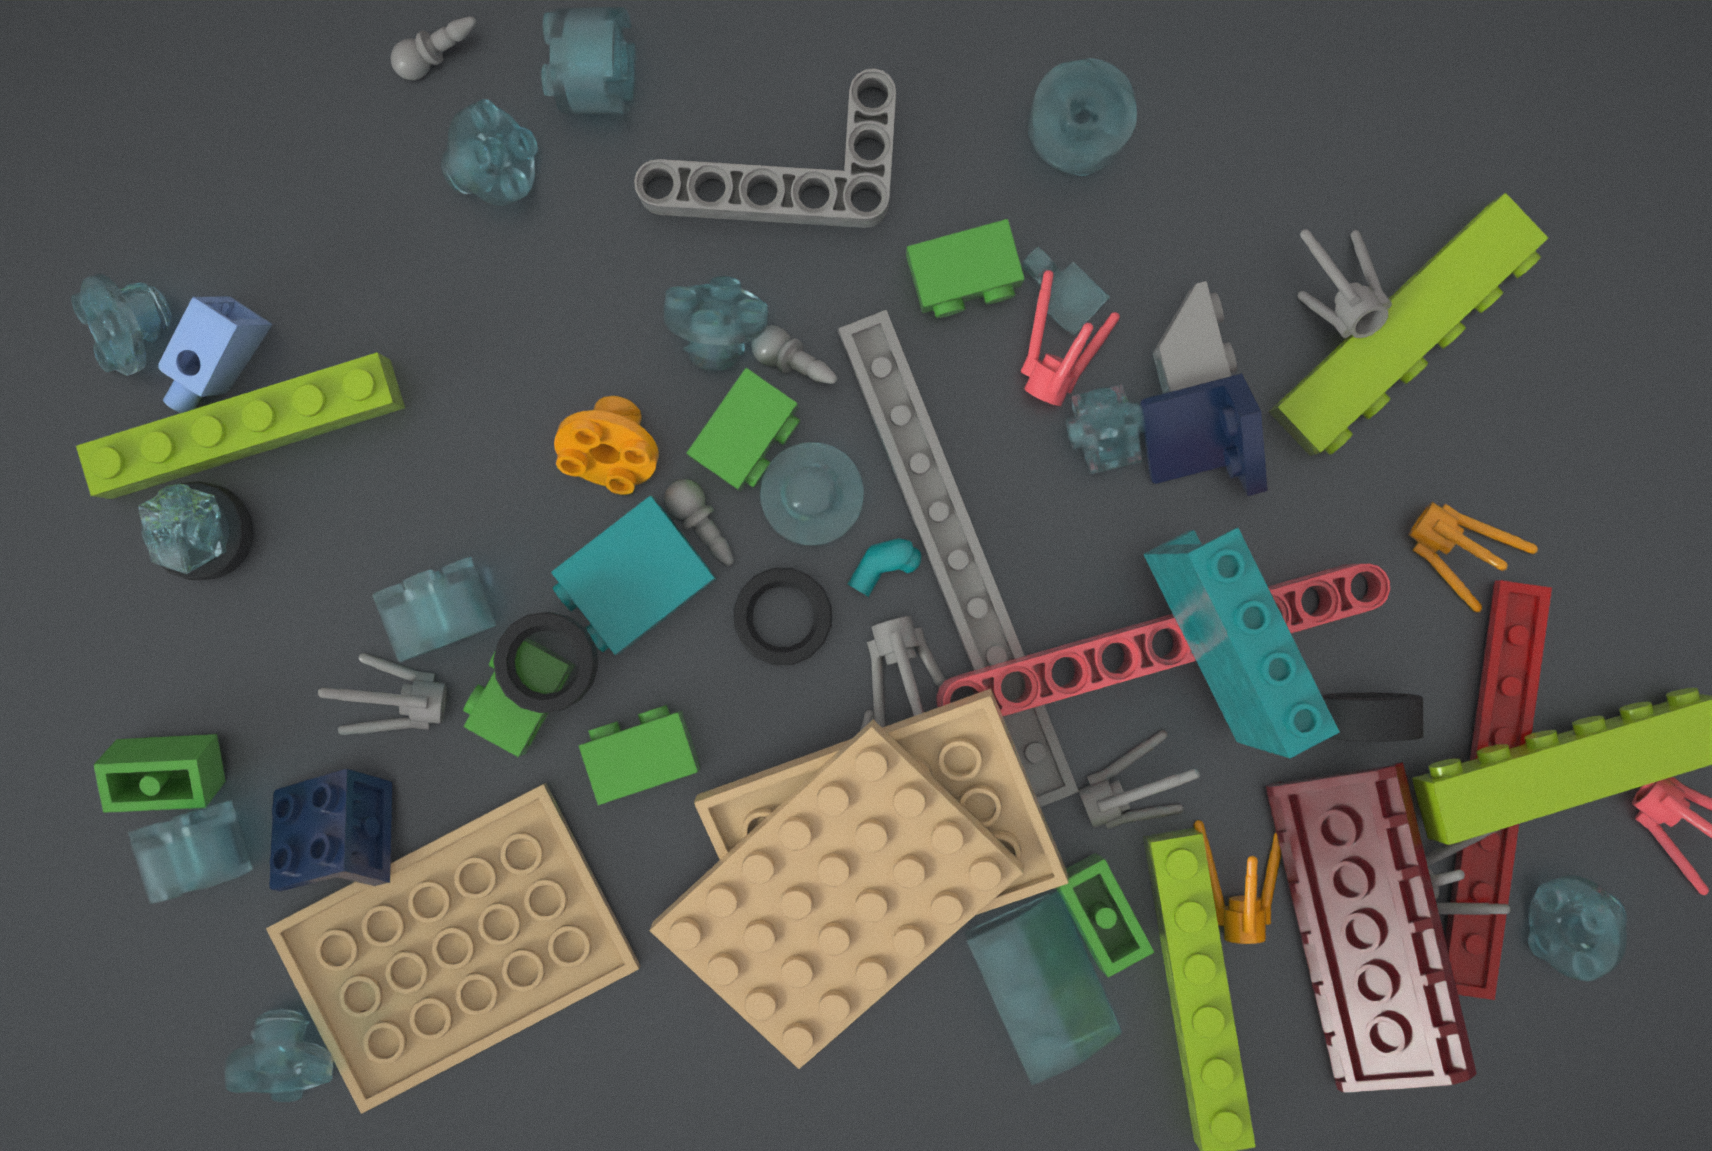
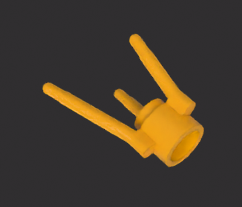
(1440, 530)
(1247, 914)

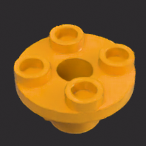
(607, 446)

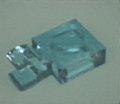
(1073, 292)

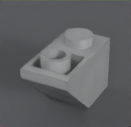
(1192, 344)

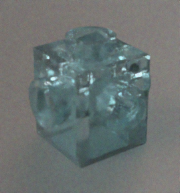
(1106, 428)
(182, 528)

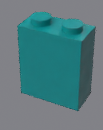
(632, 577)

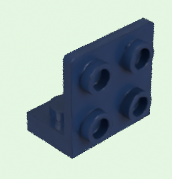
(1206, 430)
(331, 830)

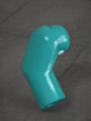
(884, 558)

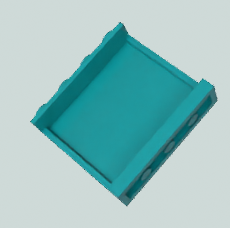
(1241, 643)

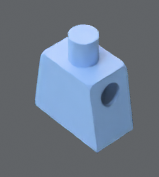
(210, 349)

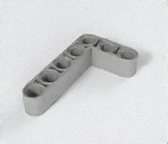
(790, 181)

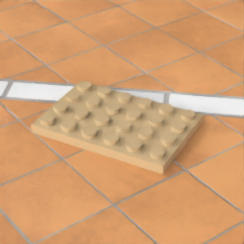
(962, 748)
(837, 895)
(455, 949)

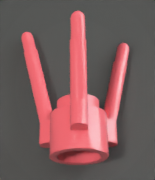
(1055, 376)
(1666, 803)

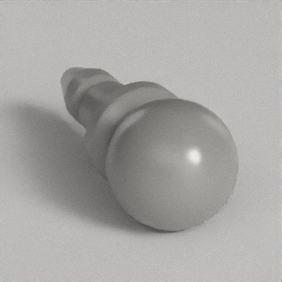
(414, 57)
(779, 350)
(686, 502)

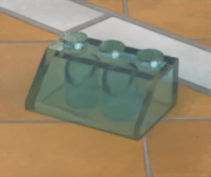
(1043, 986)

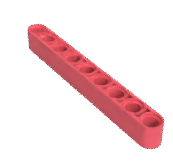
(1136, 642)

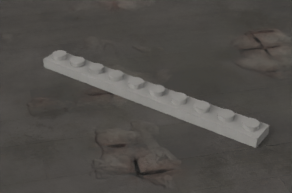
(950, 539)

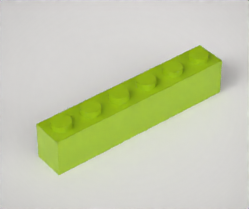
(1421, 315)
(240, 426)
(1566, 768)
(1199, 990)

